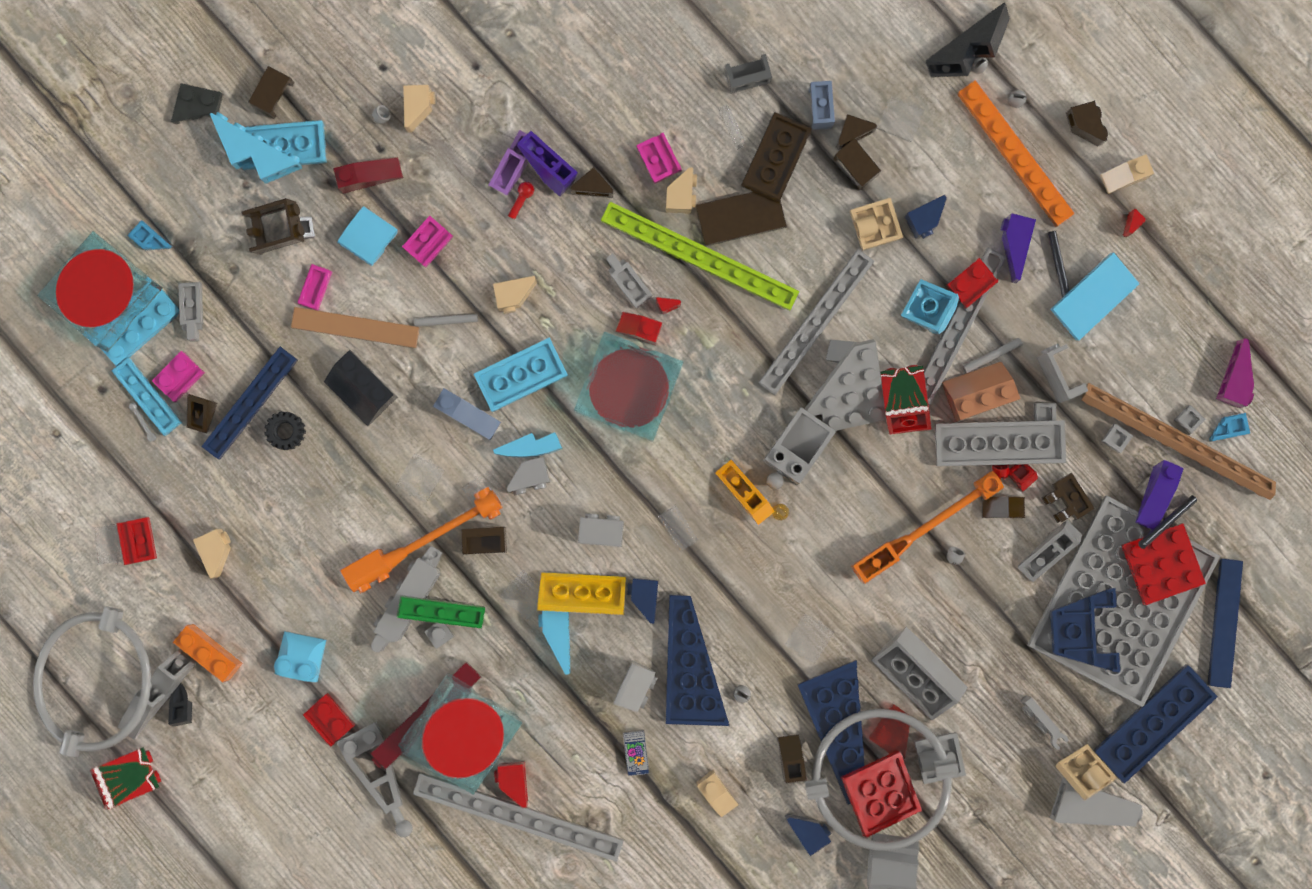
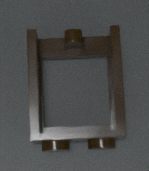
(257, 230)

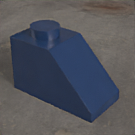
(926, 217)
(644, 596)
(809, 832)

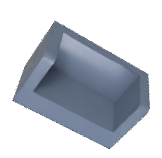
(822, 105)

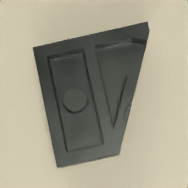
(195, 103)

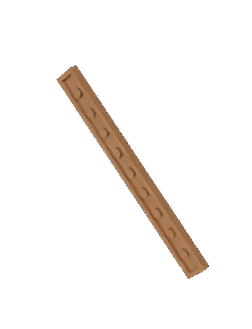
(1179, 441)

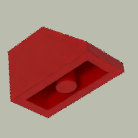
(639, 327)
(513, 781)

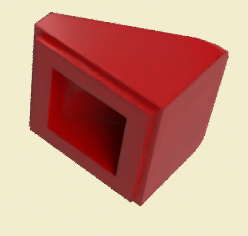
(1134, 221)
(667, 304)
(1023, 475)

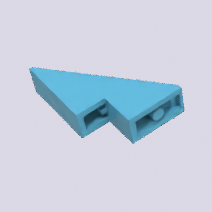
(247, 149)

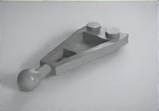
(360, 743)

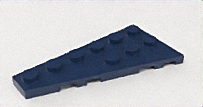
(691, 682)

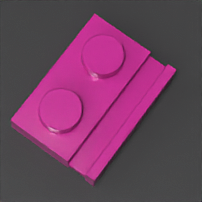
(658, 158)
(427, 241)
(178, 376)

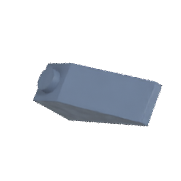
(466, 414)

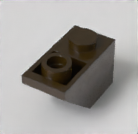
(1087, 123)
(792, 759)

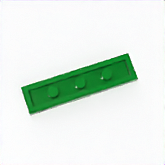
(440, 612)

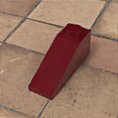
(367, 174)

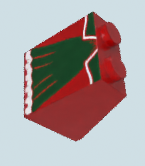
(905, 399)
(125, 778)

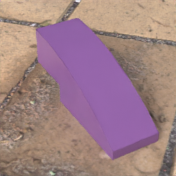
(510, 167)

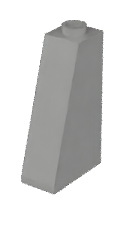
(1099, 809)

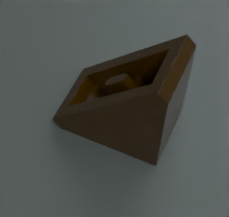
(854, 129)
(592, 185)
(200, 413)
(1003, 507)

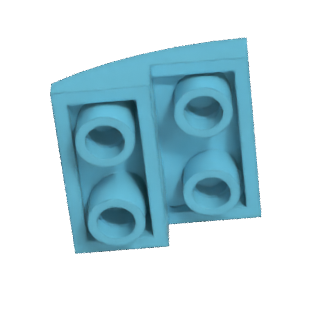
(367, 236)

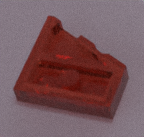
(891, 734)

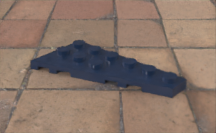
(830, 700)

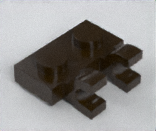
(1073, 497)

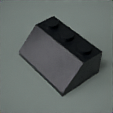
(359, 387)

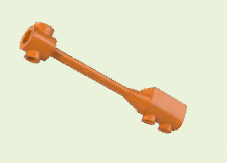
(889, 552)
(378, 565)

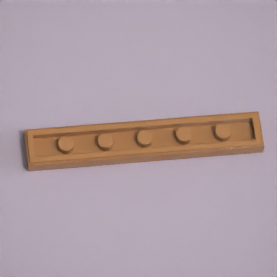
(355, 327)

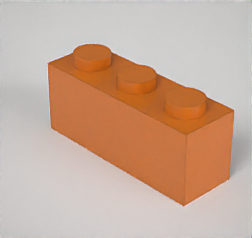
(207, 652)

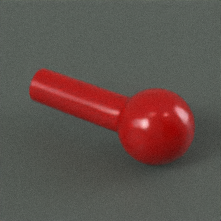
(525, 191)

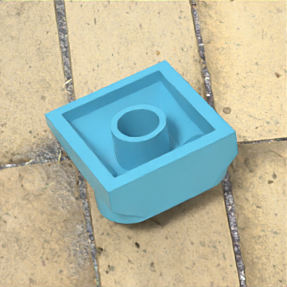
(931, 307)
(300, 657)

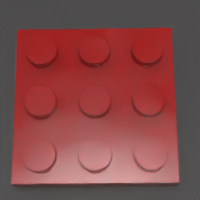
(1164, 566)
(881, 794)

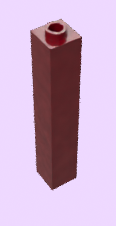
(389, 750)

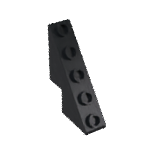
(978, 41)

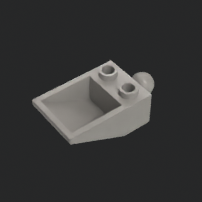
(800, 445)

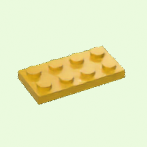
(581, 593)

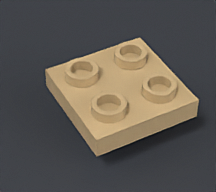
(876, 224)
(1085, 772)

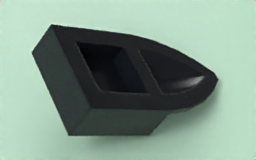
(179, 707)

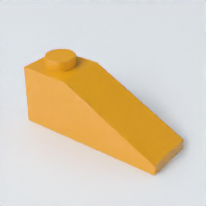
(745, 492)

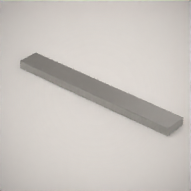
(816, 322)
(956, 332)

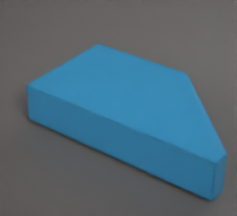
(148, 238)
(1231, 427)

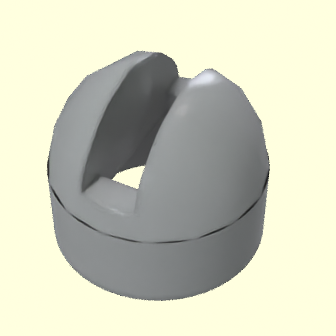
(982, 67)
(1017, 102)
(378, 112)
(955, 555)
(743, 689)

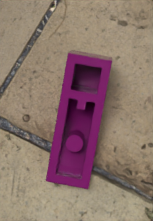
(1238, 379)

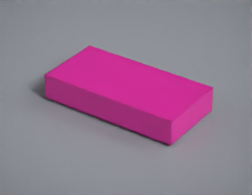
(314, 287)

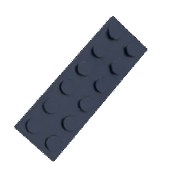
(1155, 723)

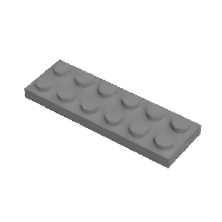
(1000, 443)

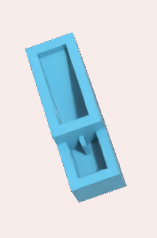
(530, 447)

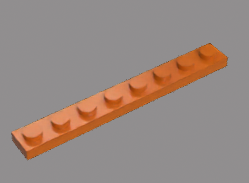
(1015, 153)

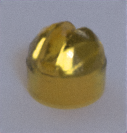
(777, 515)

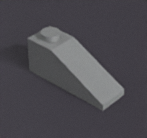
(1051, 550)

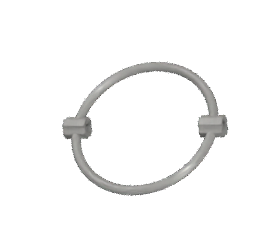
(72, 741)
(944, 769)

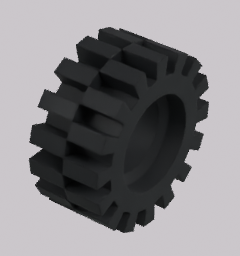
(272, 430)

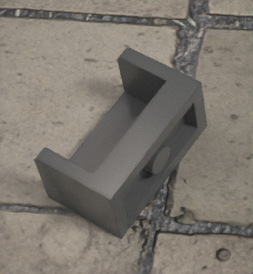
(748, 75)

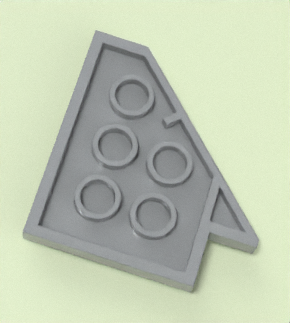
(852, 390)

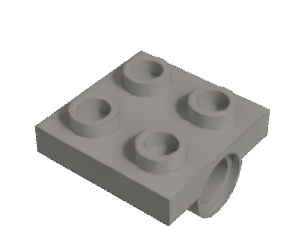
(927, 754)

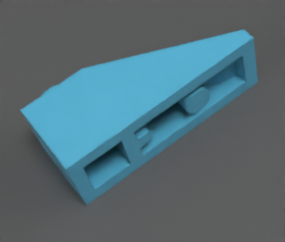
(557, 633)

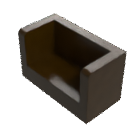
(269, 91)
(858, 163)
(484, 540)

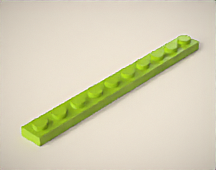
(700, 256)

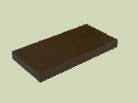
(776, 157)
(739, 217)

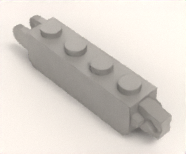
(418, 583)

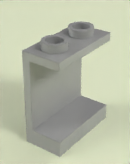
(1054, 375)

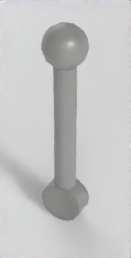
(151, 436)

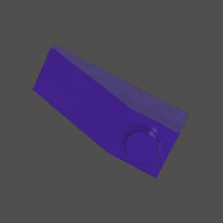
(547, 163)
(1016, 241)
(1159, 493)

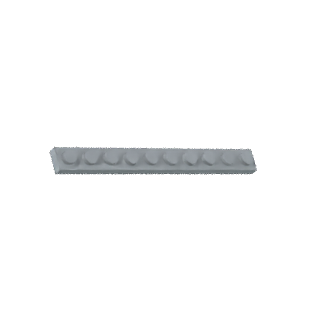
(518, 817)

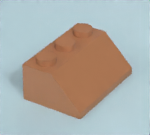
(980, 391)

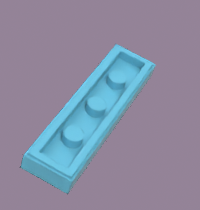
(146, 396)

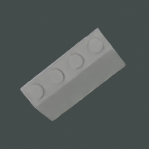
(919, 674)

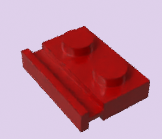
(972, 283)
(136, 541)
(329, 720)

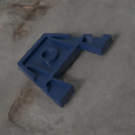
(1075, 632)

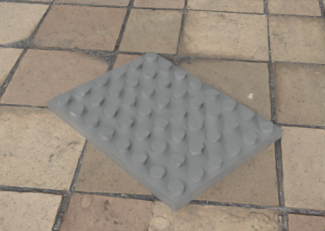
(1136, 631)

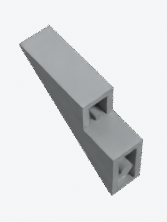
(163, 684)

